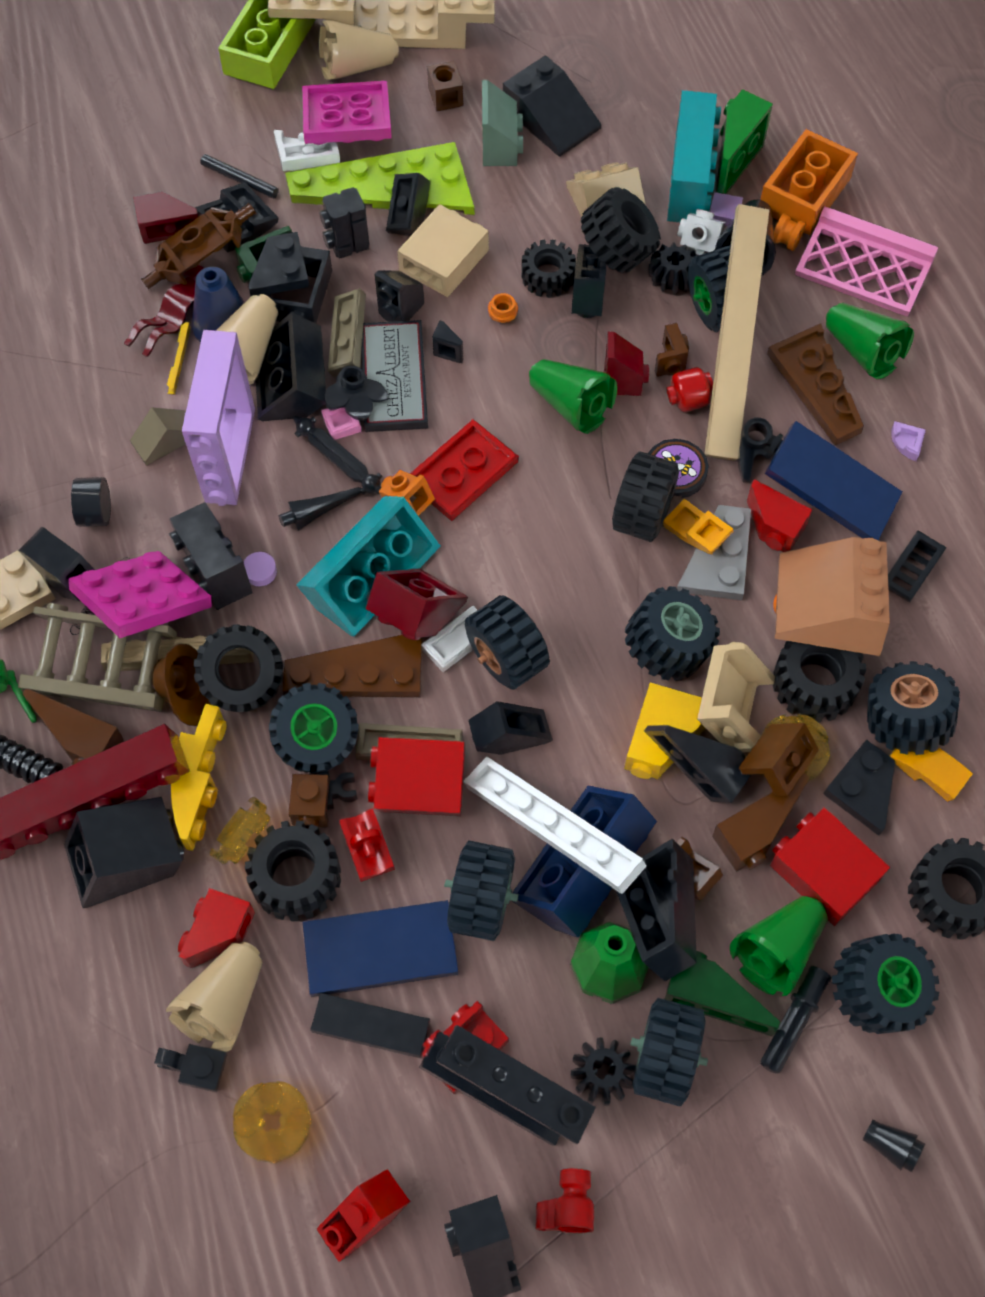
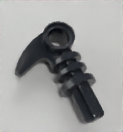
(750, 449)

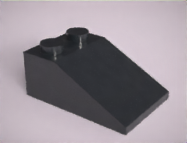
(551, 106)

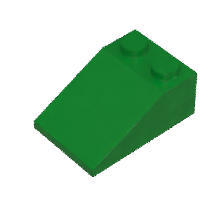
(741, 136)

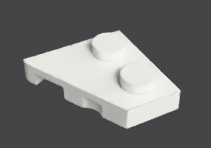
(297, 155)

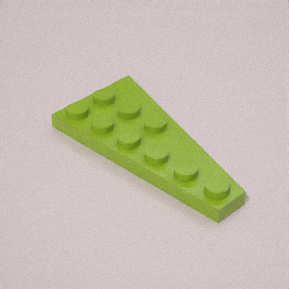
(376, 175)

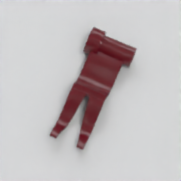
(172, 312)

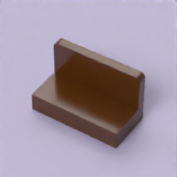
(781, 756)

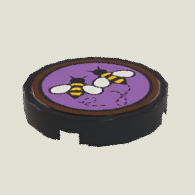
(691, 464)

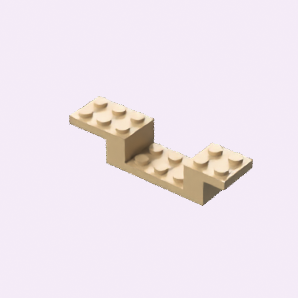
(408, 21)

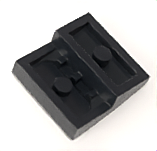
(234, 199)

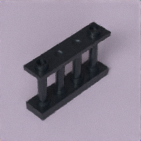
(507, 1086)

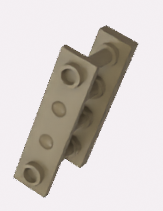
(76, 684)

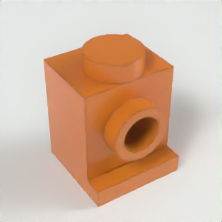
(405, 486)

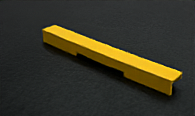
(175, 371)

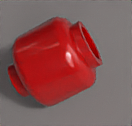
(690, 389)

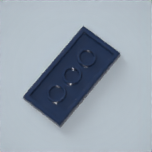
(833, 482)
(379, 948)

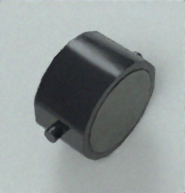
(91, 502)

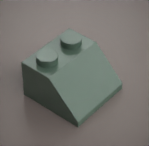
(500, 127)

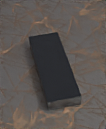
(370, 1025)

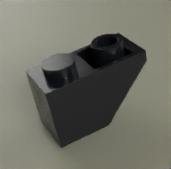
(398, 295)
(54, 560)

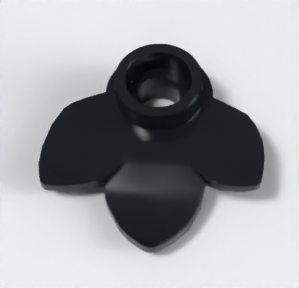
(354, 393)

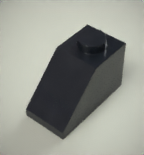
(509, 728)

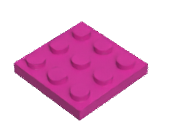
(346, 112)
(139, 593)

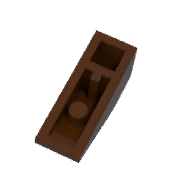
(73, 730)
(752, 830)

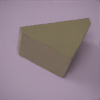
(159, 434)

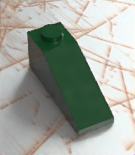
(720, 996)

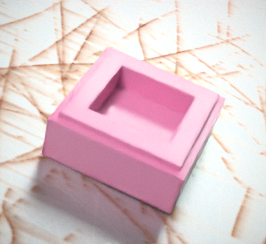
(340, 423)

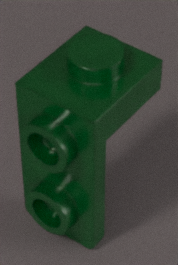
(250, 252)

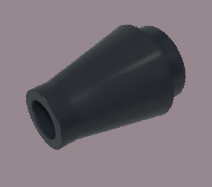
(894, 1144)

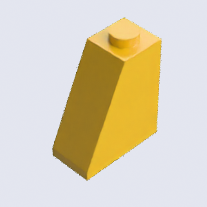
(660, 707)

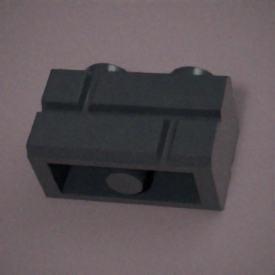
(345, 223)

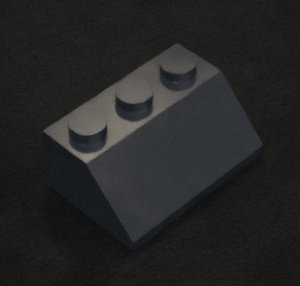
(292, 371)

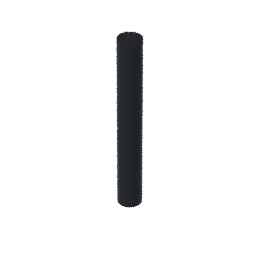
(239, 176)

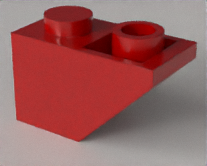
(217, 924)
(363, 1214)

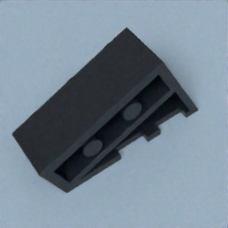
(210, 555)
(663, 910)
(484, 1243)

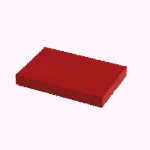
(465, 468)

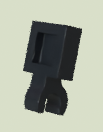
(198, 1068)

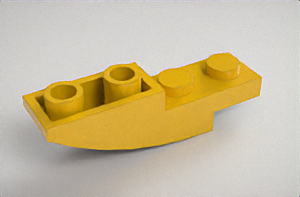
(196, 789)

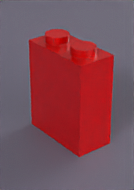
(417, 776)
(828, 864)

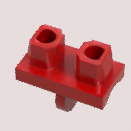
(367, 845)

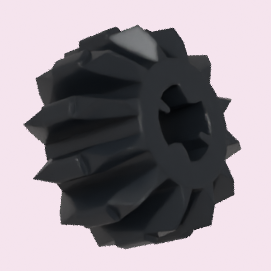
(671, 267)
(611, 1083)

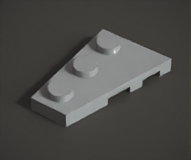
(725, 570)

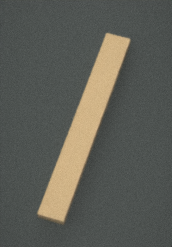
(736, 332)

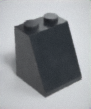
(122, 849)

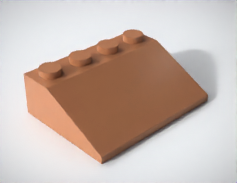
(835, 595)

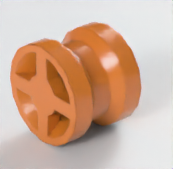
(789, 232)

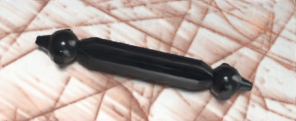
(338, 455)

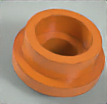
(505, 302)

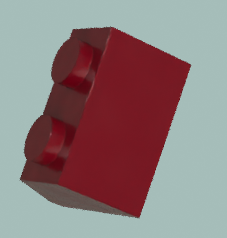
(414, 602)

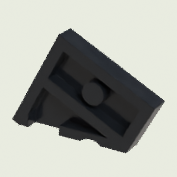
(279, 266)

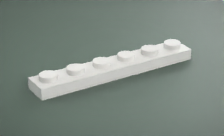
(555, 825)

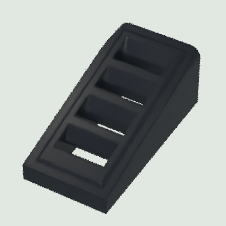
(924, 544)

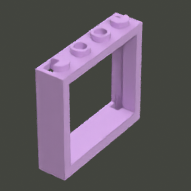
(222, 415)

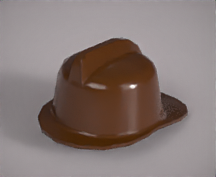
(176, 683)

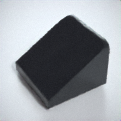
(447, 343)

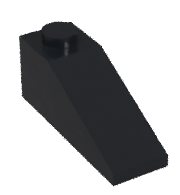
(588, 283)
(704, 761)

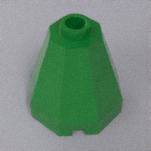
(608, 963)

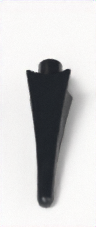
(307, 510)

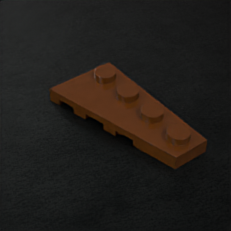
(813, 375)
(362, 670)

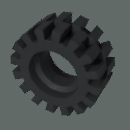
(552, 255)

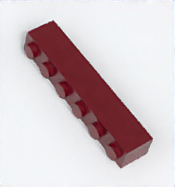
(93, 783)

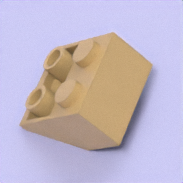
(591, 185)

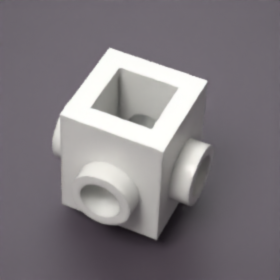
(712, 230)

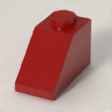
(776, 516)

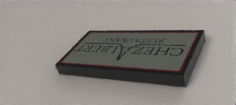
(396, 359)

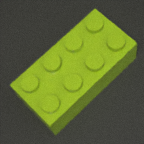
(261, 46)

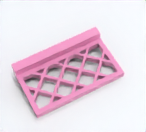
(874, 242)

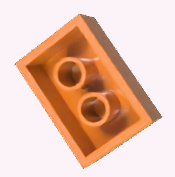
(809, 179)

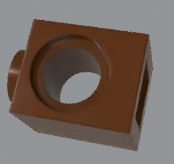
(445, 86)

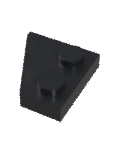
(865, 786)

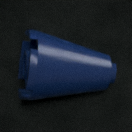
(213, 300)

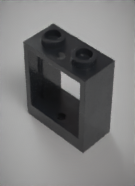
(319, 266)

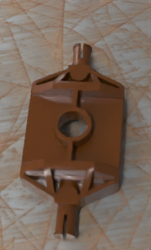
(195, 243)

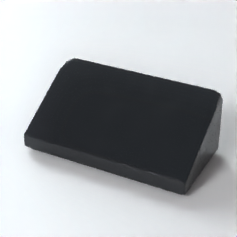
(407, 203)

